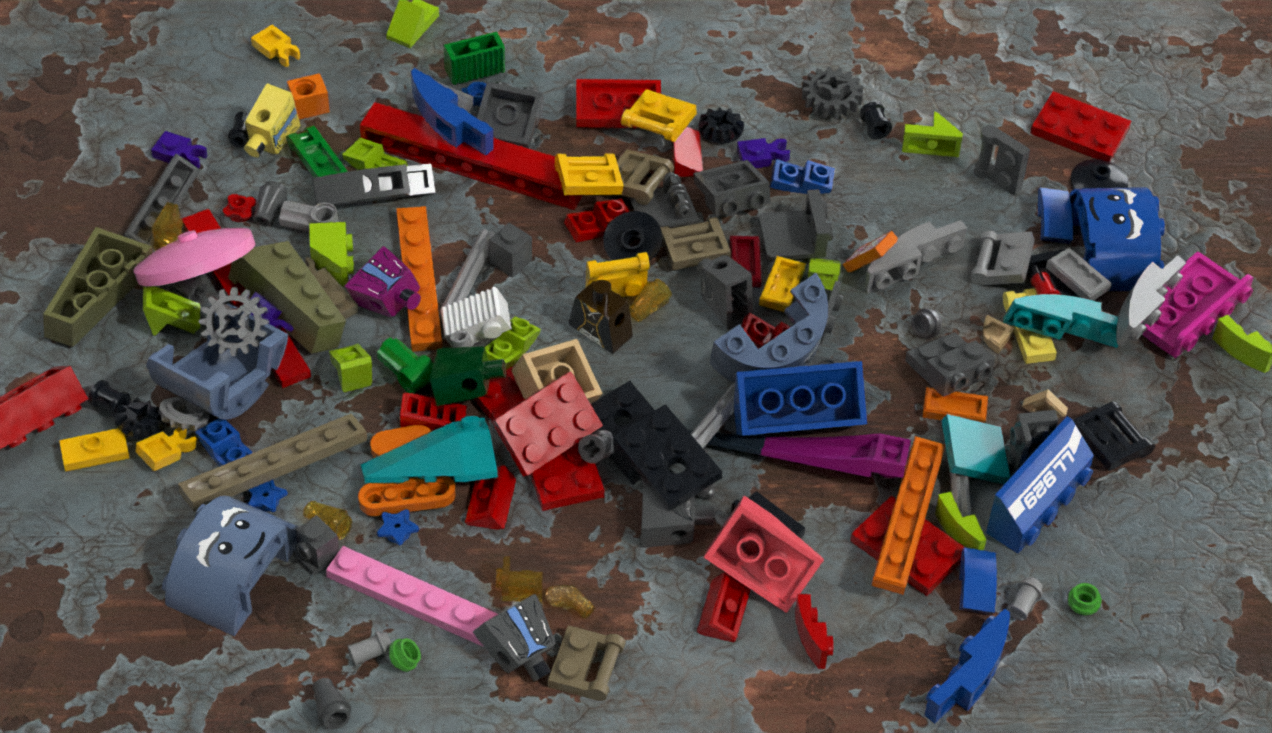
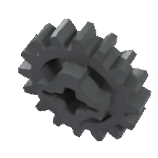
(832, 92)

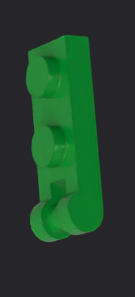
(315, 152)

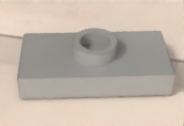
(1078, 275)

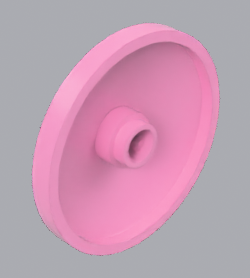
(194, 255)

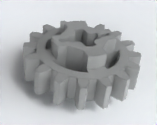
(223, 311)

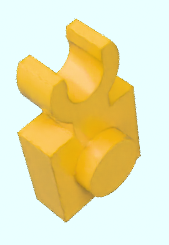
(274, 43)
(164, 450)

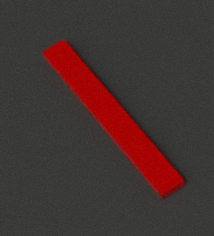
(292, 366)

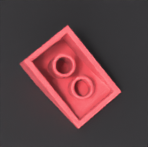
(763, 554)

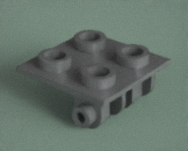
(670, 204)

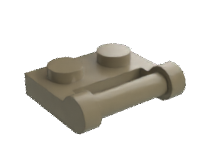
(634, 167)
(694, 242)
(575, 661)

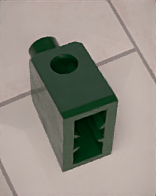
(463, 373)

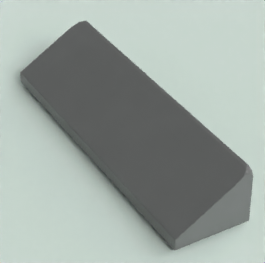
(170, 188)

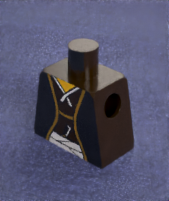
(602, 316)

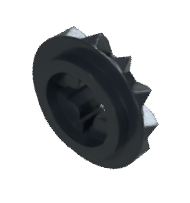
(726, 132)
(126, 419)

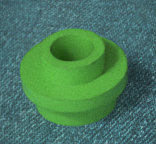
(1084, 592)
(404, 654)

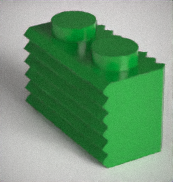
(474, 58)

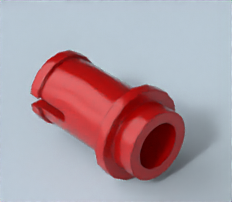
(1045, 286)

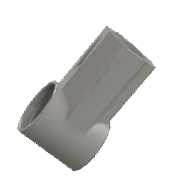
(300, 215)

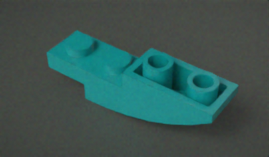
(1061, 314)

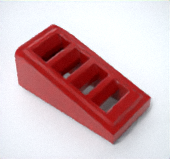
(424, 404)

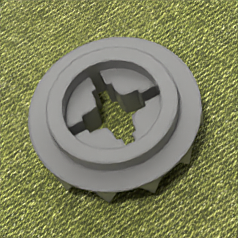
(173, 409)

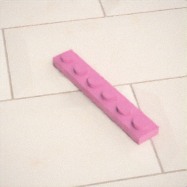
(408, 593)

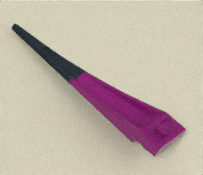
(847, 454)

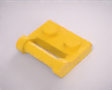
(659, 115)
(589, 175)
(625, 275)

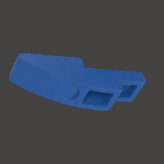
(442, 113)
(974, 671)

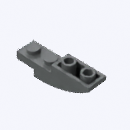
(374, 184)

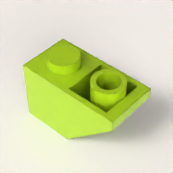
(330, 249)

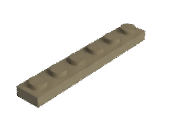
(273, 461)

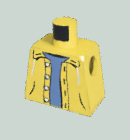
(271, 121)

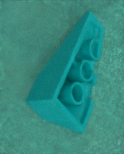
(454, 450)

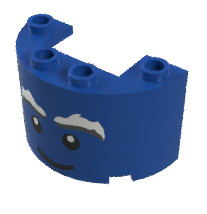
(1119, 231)

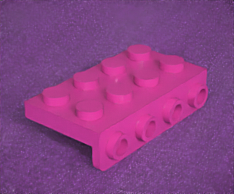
(1196, 304)

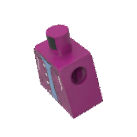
(384, 285)

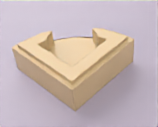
(996, 333)
(1043, 402)

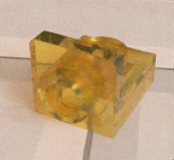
(167, 225)
(518, 584)

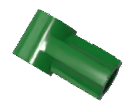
(411, 370)

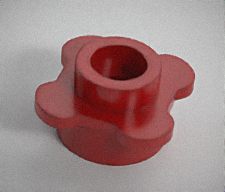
(239, 207)

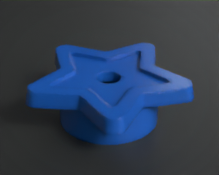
(474, 90)
(269, 502)
(400, 534)

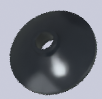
(1098, 174)
(631, 227)

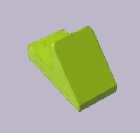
(411, 21)
(938, 139)
(826, 270)
(169, 308)
(353, 367)

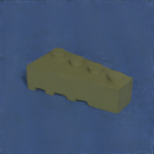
(93, 285)
(290, 286)

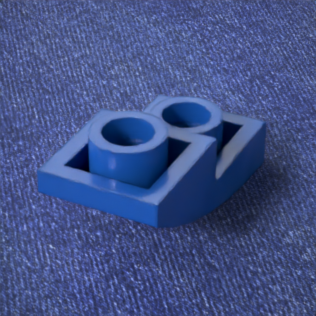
(800, 179)
(1055, 215)
(222, 442)
(978, 580)

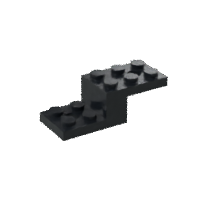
(654, 443)

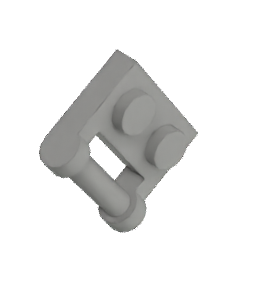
(1012, 258)

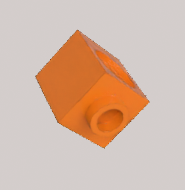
(309, 95)

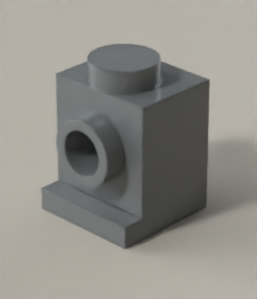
(315, 545)

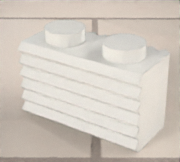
(479, 315)

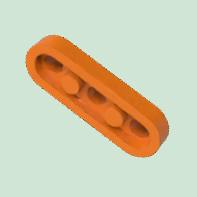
(392, 494)

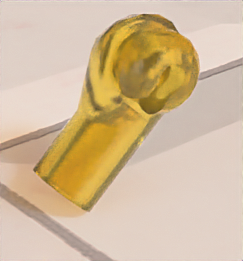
(569, 597)

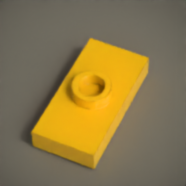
(782, 278)
(94, 449)

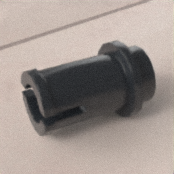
(238, 134)

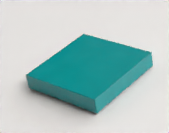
(975, 449)

